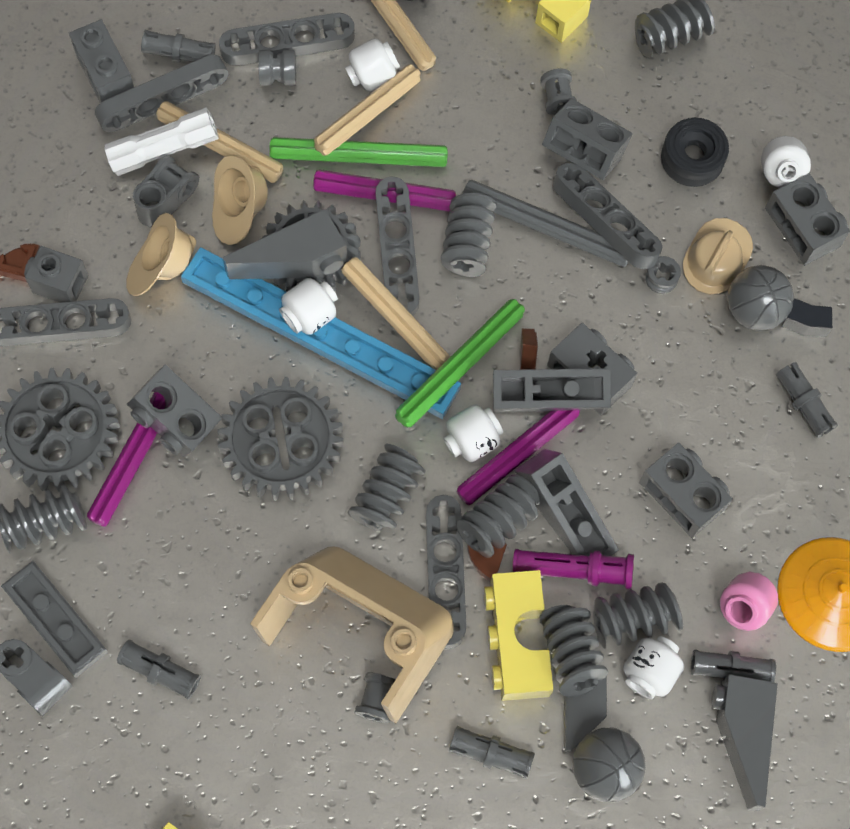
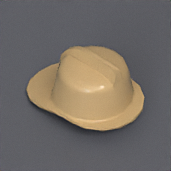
(237, 198)
(717, 255)
(161, 256)

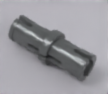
(176, 46)
(806, 400)
(722, 665)
(158, 669)
(491, 752)

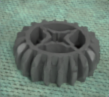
(346, 230)

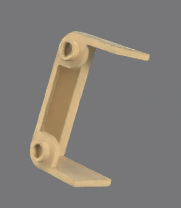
(417, 623)

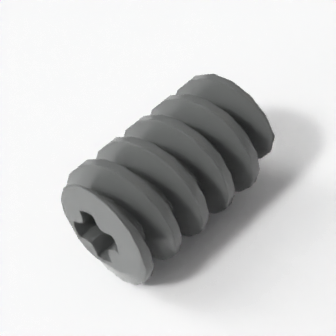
(673, 22)
(468, 234)
(386, 488)
(499, 515)
(41, 517)
(636, 612)
(573, 649)

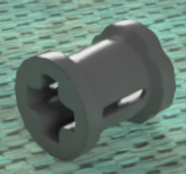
(563, 85)
(375, 691)

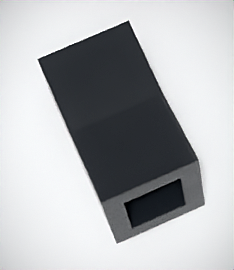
(809, 319)

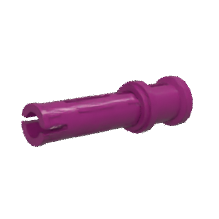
(594, 568)

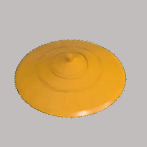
(817, 593)

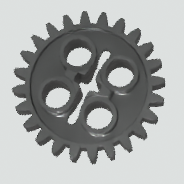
(246, 444)
(82, 448)

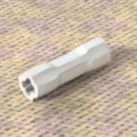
(186, 132)

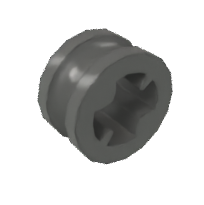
(661, 285)

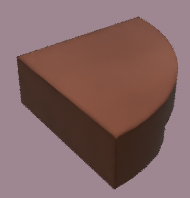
(14, 262)
(528, 349)
(487, 566)

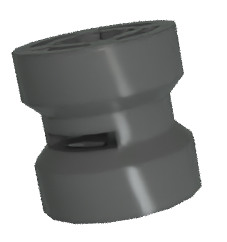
(277, 67)

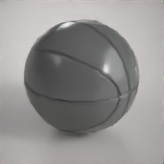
(760, 297)
(609, 764)

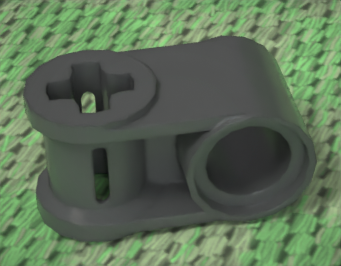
(166, 185)
(36, 679)

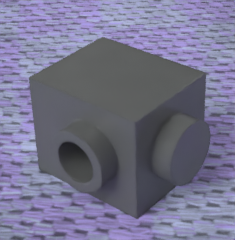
(55, 275)

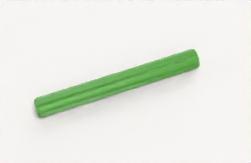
(361, 152)
(459, 363)

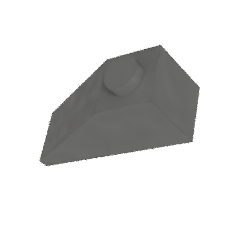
(295, 251)
(551, 390)
(566, 504)
(746, 728)

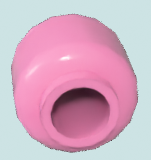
(749, 601)

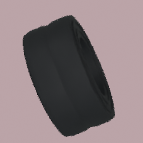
(699, 133)

